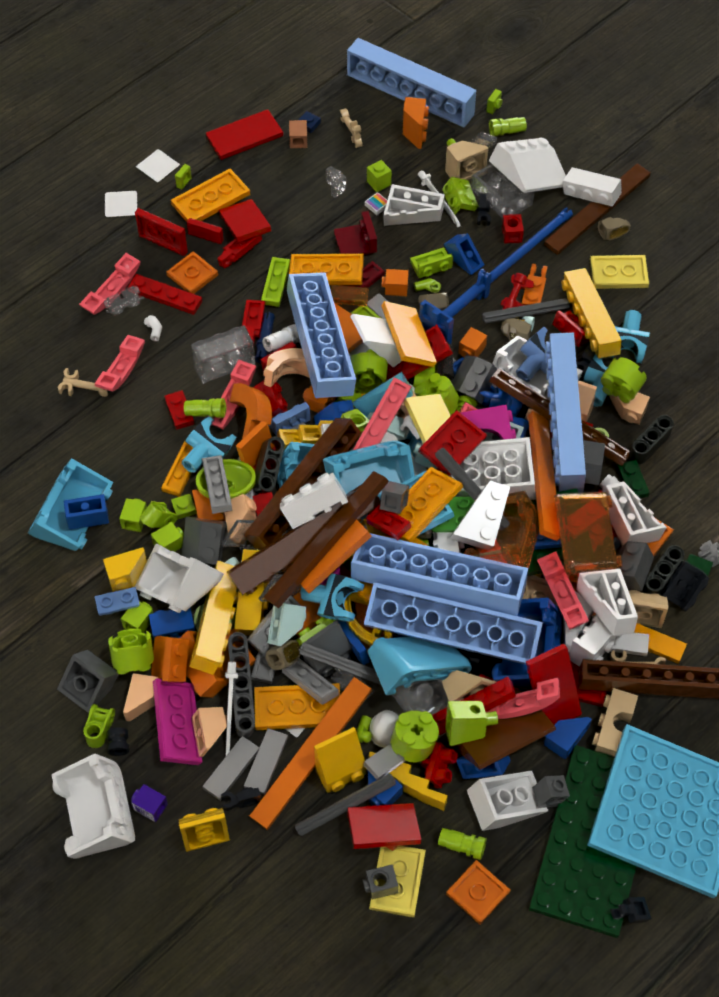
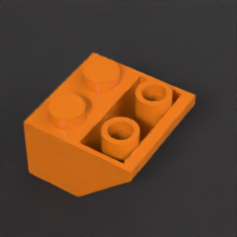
(414, 120)

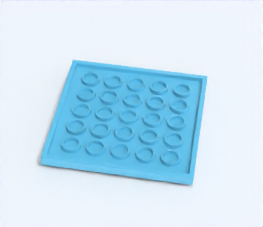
(661, 811)

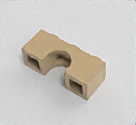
(619, 707)

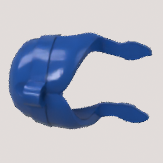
(503, 398)

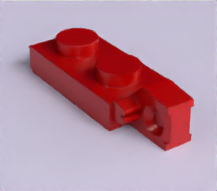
(236, 250)
(253, 317)

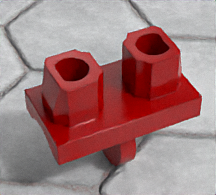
(437, 765)

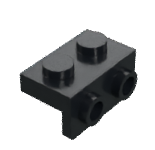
(685, 585)

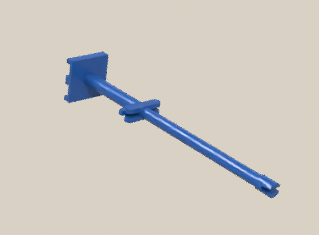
(432, 316)

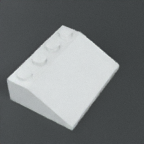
(529, 164)
(504, 463)

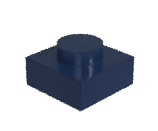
(312, 121)

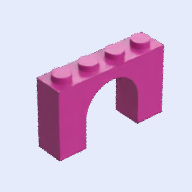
(493, 420)

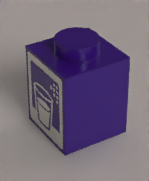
(149, 802)

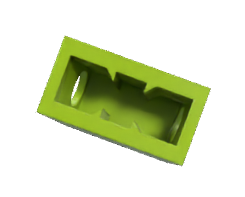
(467, 721)

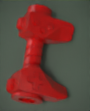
(519, 282)

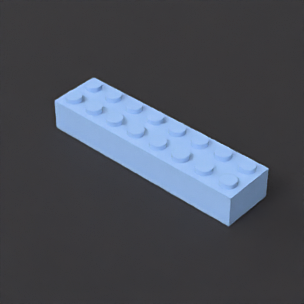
(407, 79)
(321, 335)
(565, 412)
(440, 573)
(452, 623)

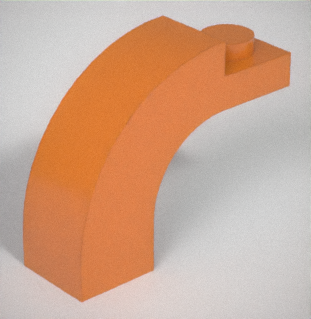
(256, 405)

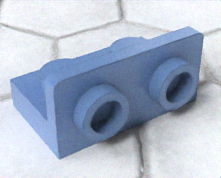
(291, 418)
(117, 601)

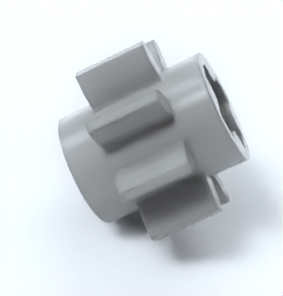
(710, 552)

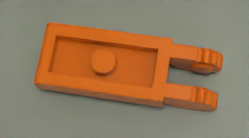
(535, 294)

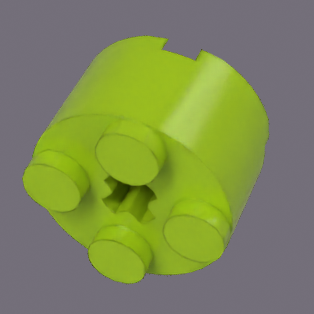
(369, 370)
(623, 379)
(440, 385)
(131, 651)
(414, 735)

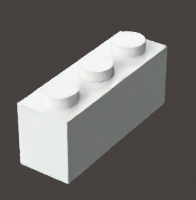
(592, 186)

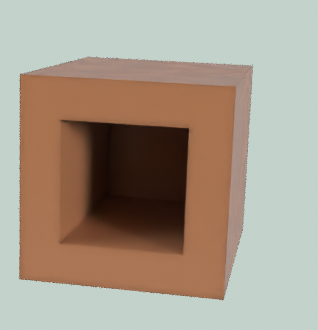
(298, 133)

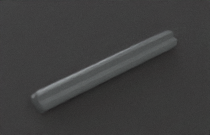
(527, 310)
(461, 476)
(339, 662)
(342, 805)

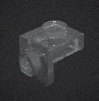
(336, 180)

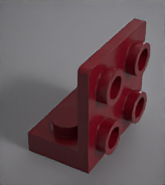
(357, 238)

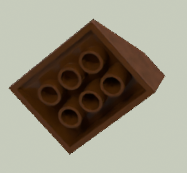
(506, 737)

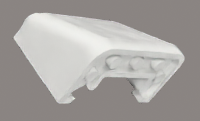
(509, 360)
(176, 579)
(95, 806)

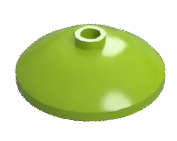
(239, 478)

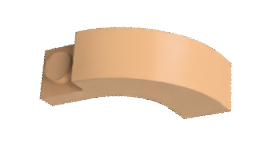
(284, 362)

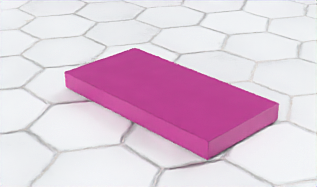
(174, 712)

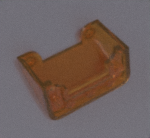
(586, 533)
(518, 540)

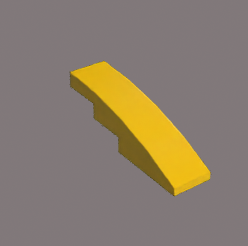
(303, 434)
(417, 786)

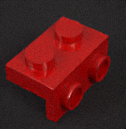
(569, 323)
(277, 402)

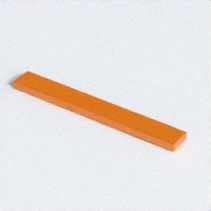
(543, 475)
(304, 760)

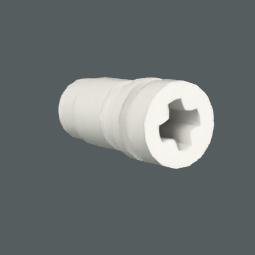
(281, 338)

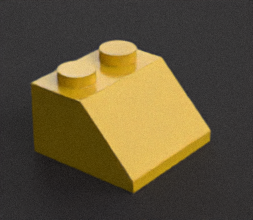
(125, 569)

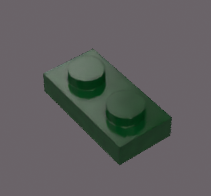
(632, 476)

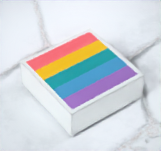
(376, 203)

